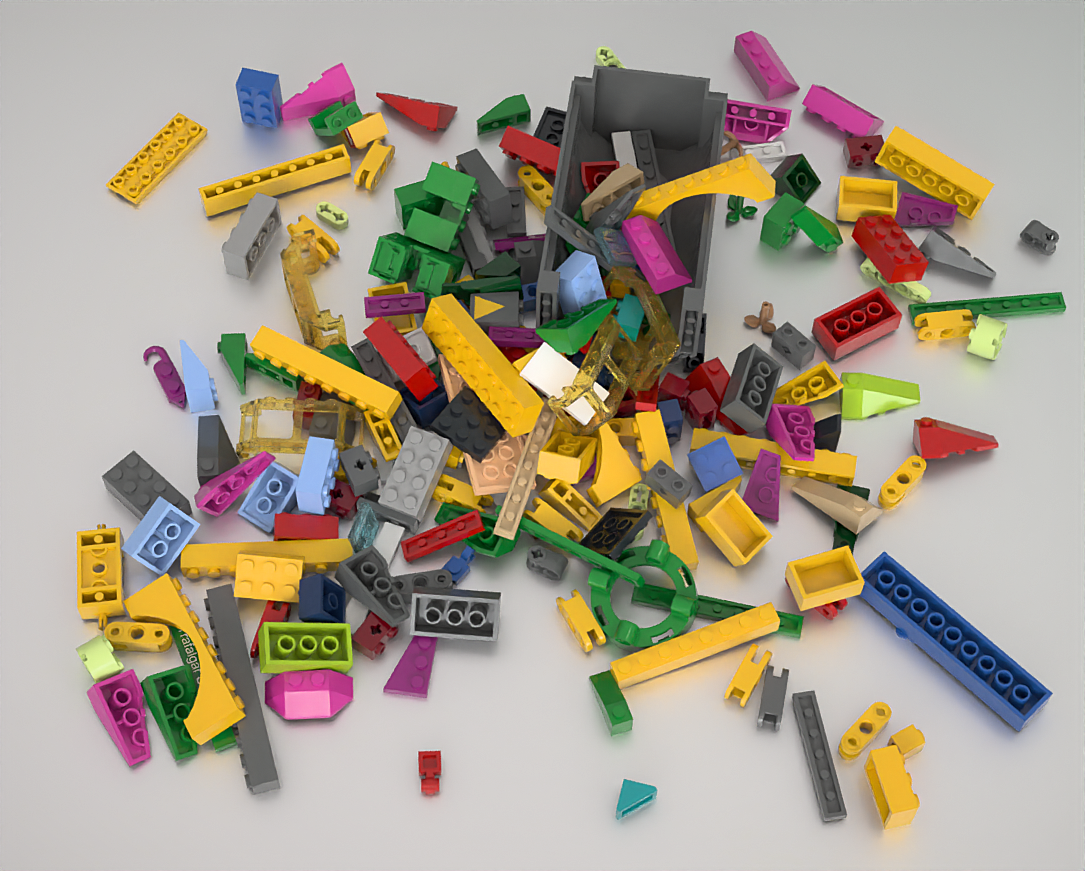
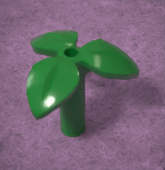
(736, 203)

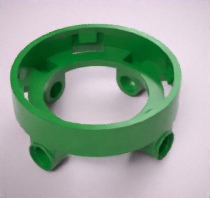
(683, 608)

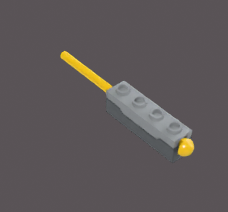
(473, 241)

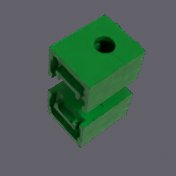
(444, 229)
(400, 255)

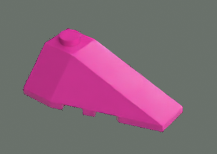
(332, 87)
(793, 430)
(224, 489)
(122, 713)

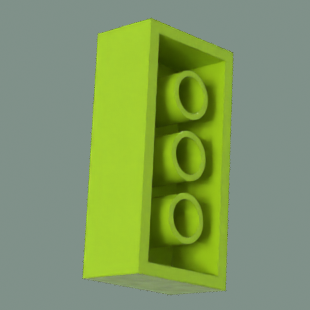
(305, 647)

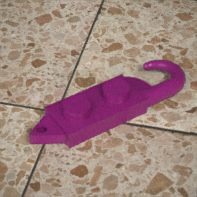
(167, 376)

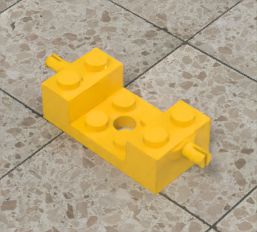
(100, 593)

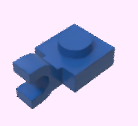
(459, 567)

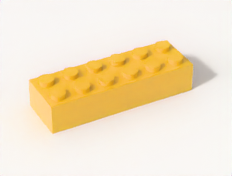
(933, 172)

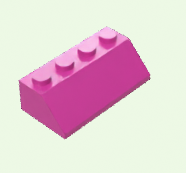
(764, 65)
(841, 112)
(654, 254)

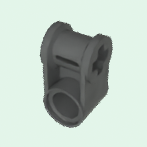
(1038, 236)
(547, 562)

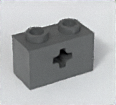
(793, 345)
(359, 471)
(668, 484)

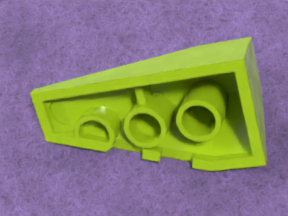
(873, 394)

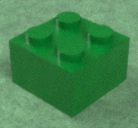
(777, 223)

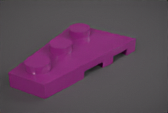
(923, 211)
(764, 486)
(414, 669)

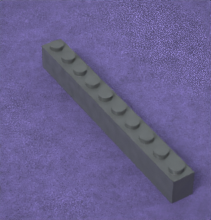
(235, 658)

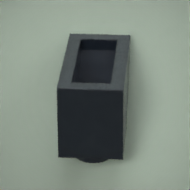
(827, 433)

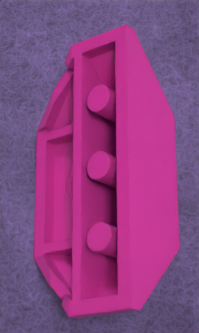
(755, 121)
(308, 693)

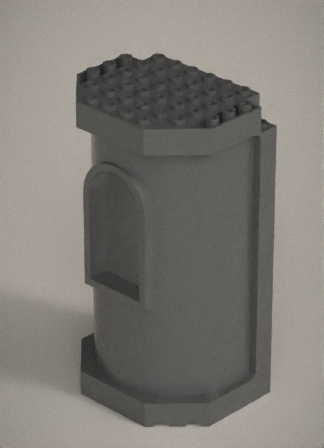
(686, 138)

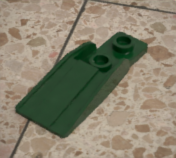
(463, 290)
(841, 534)

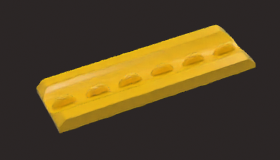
(157, 158)

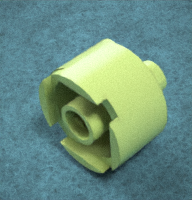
(987, 337)
(98, 659)

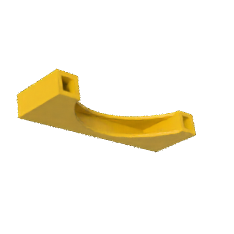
(735, 177)
(613, 465)
(216, 702)

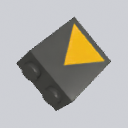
(497, 310)

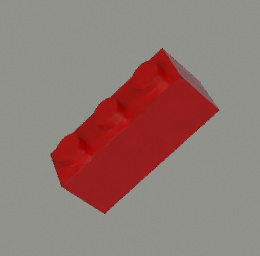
(304, 527)

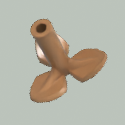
(733, 143)
(765, 314)

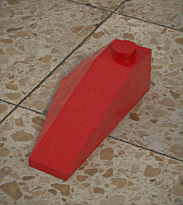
(715, 379)
(939, 438)

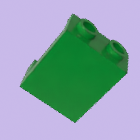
(335, 118)

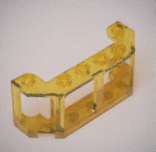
(301, 294)
(660, 328)
(589, 371)
(295, 444)

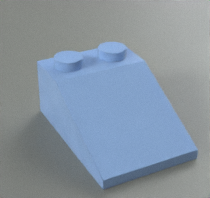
(198, 384)
(269, 495)

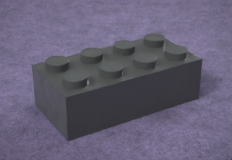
(493, 198)
(751, 388)
(139, 486)
(455, 613)

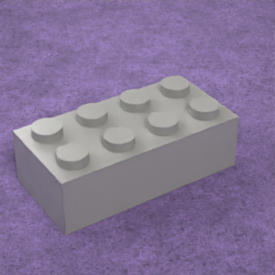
(251, 235)
(416, 473)

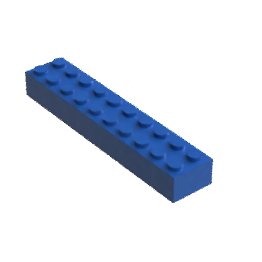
(953, 642)

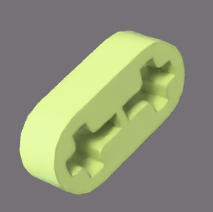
(331, 216)

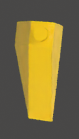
(808, 386)

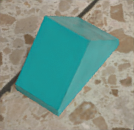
(633, 796)

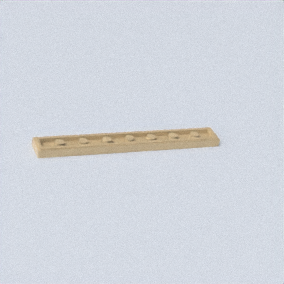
(525, 474)

